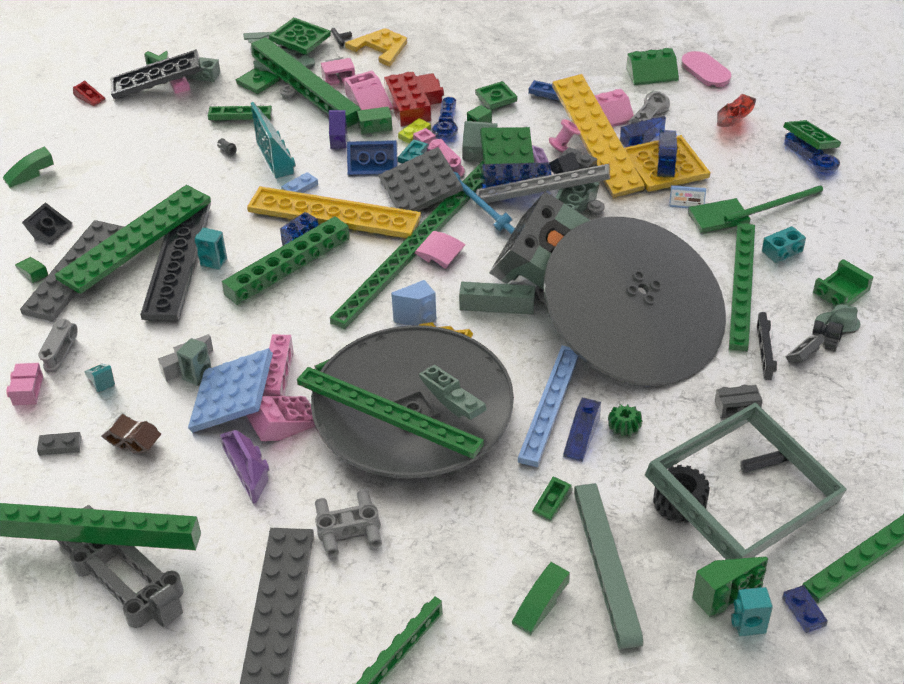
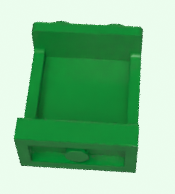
(844, 285)

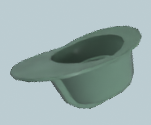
(842, 314)

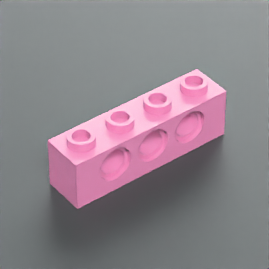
(280, 365)

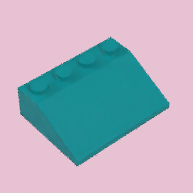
(271, 145)

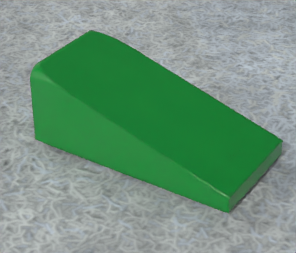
(32, 269)
(553, 498)

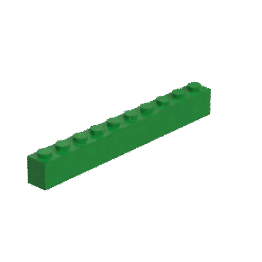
(303, 79)
(99, 526)

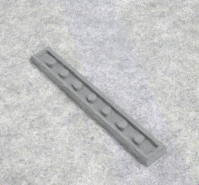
(545, 183)

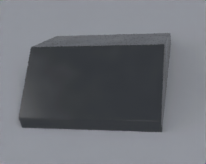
(46, 224)

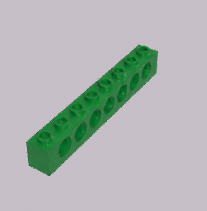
(285, 260)

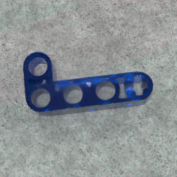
(667, 153)

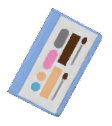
(686, 196)

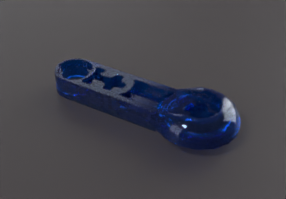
(446, 127)
(820, 162)

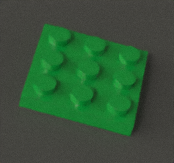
(300, 35)
(506, 145)

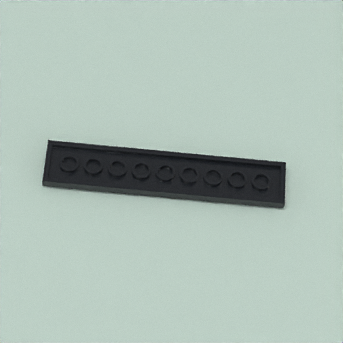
(173, 270)

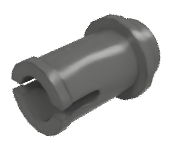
(229, 148)

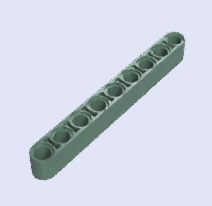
(608, 567)

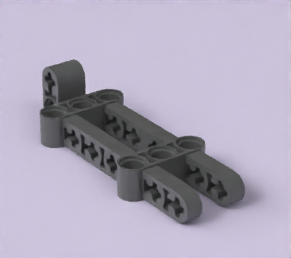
(155, 601)

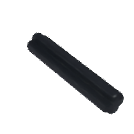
(762, 461)

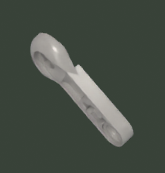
(654, 103)

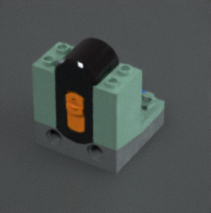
(535, 240)

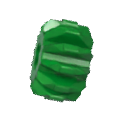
(625, 420)

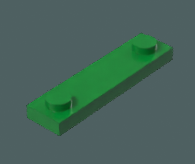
(236, 112)

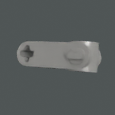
(57, 344)

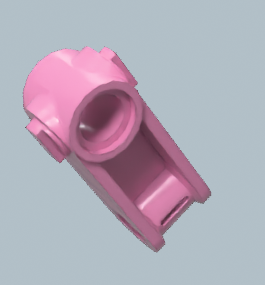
(451, 157)

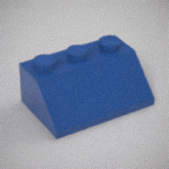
(371, 157)

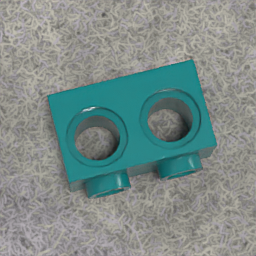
(783, 244)
(211, 248)

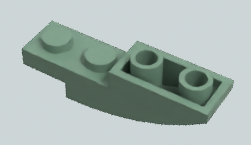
(450, 394)

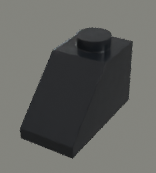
(564, 164)

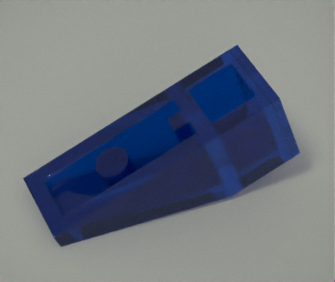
(642, 131)
(582, 429)

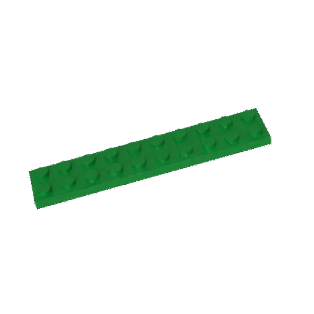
(132, 239)

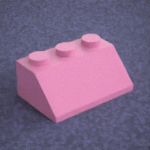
(615, 106)

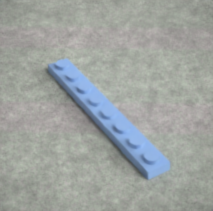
(548, 407)

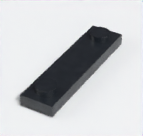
(763, 328)

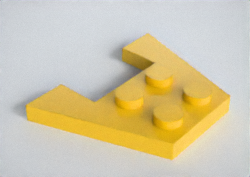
(384, 41)

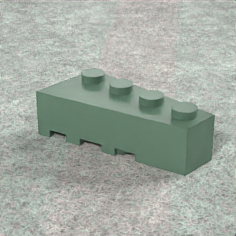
(578, 196)

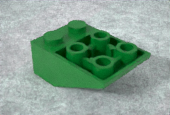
(720, 581)

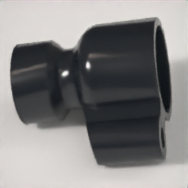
(831, 332)

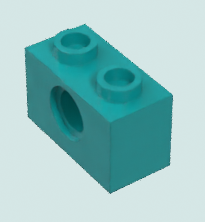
(752, 611)

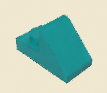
(101, 377)

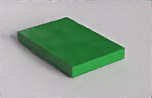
(812, 134)
(710, 215)

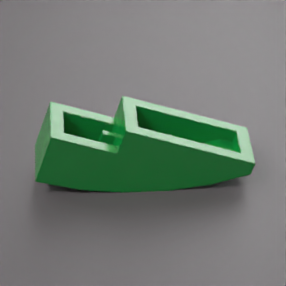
(28, 167)
(541, 598)

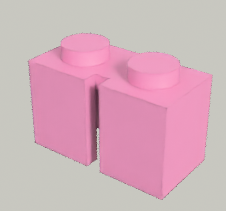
(343, 67)
(25, 384)

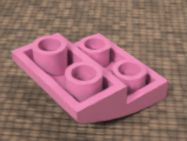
(440, 248)

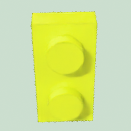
(407, 133)

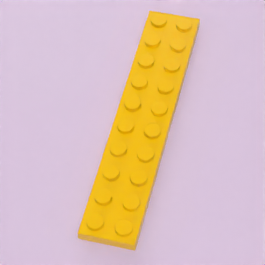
(598, 134)
(355, 214)

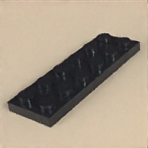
(155, 74)

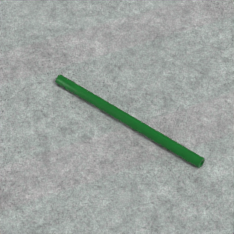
(762, 207)

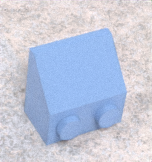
(414, 304)

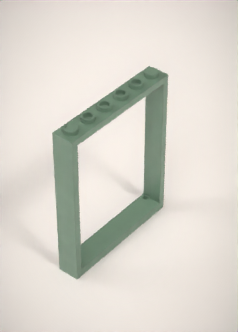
(703, 520)

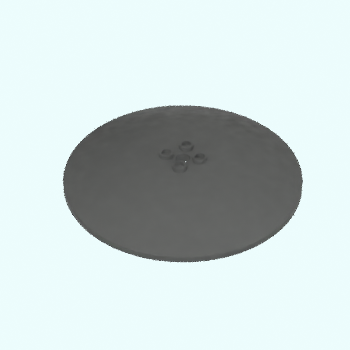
(614, 326)
(390, 367)

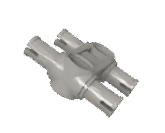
(347, 523)

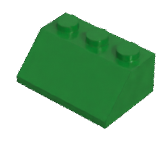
(652, 66)

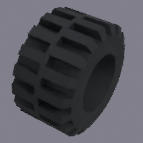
(693, 482)

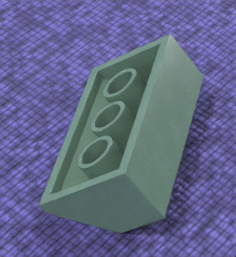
(497, 297)

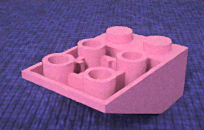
(366, 91)
(281, 417)

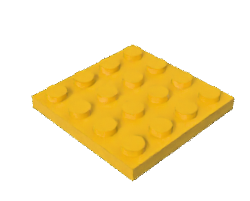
(687, 168)

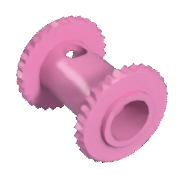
(564, 135)

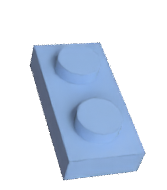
(301, 184)

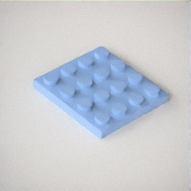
(231, 390)

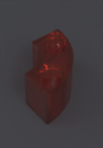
(735, 111)

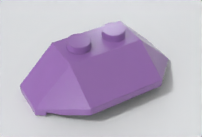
(246, 462)

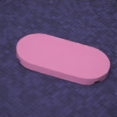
(706, 69)

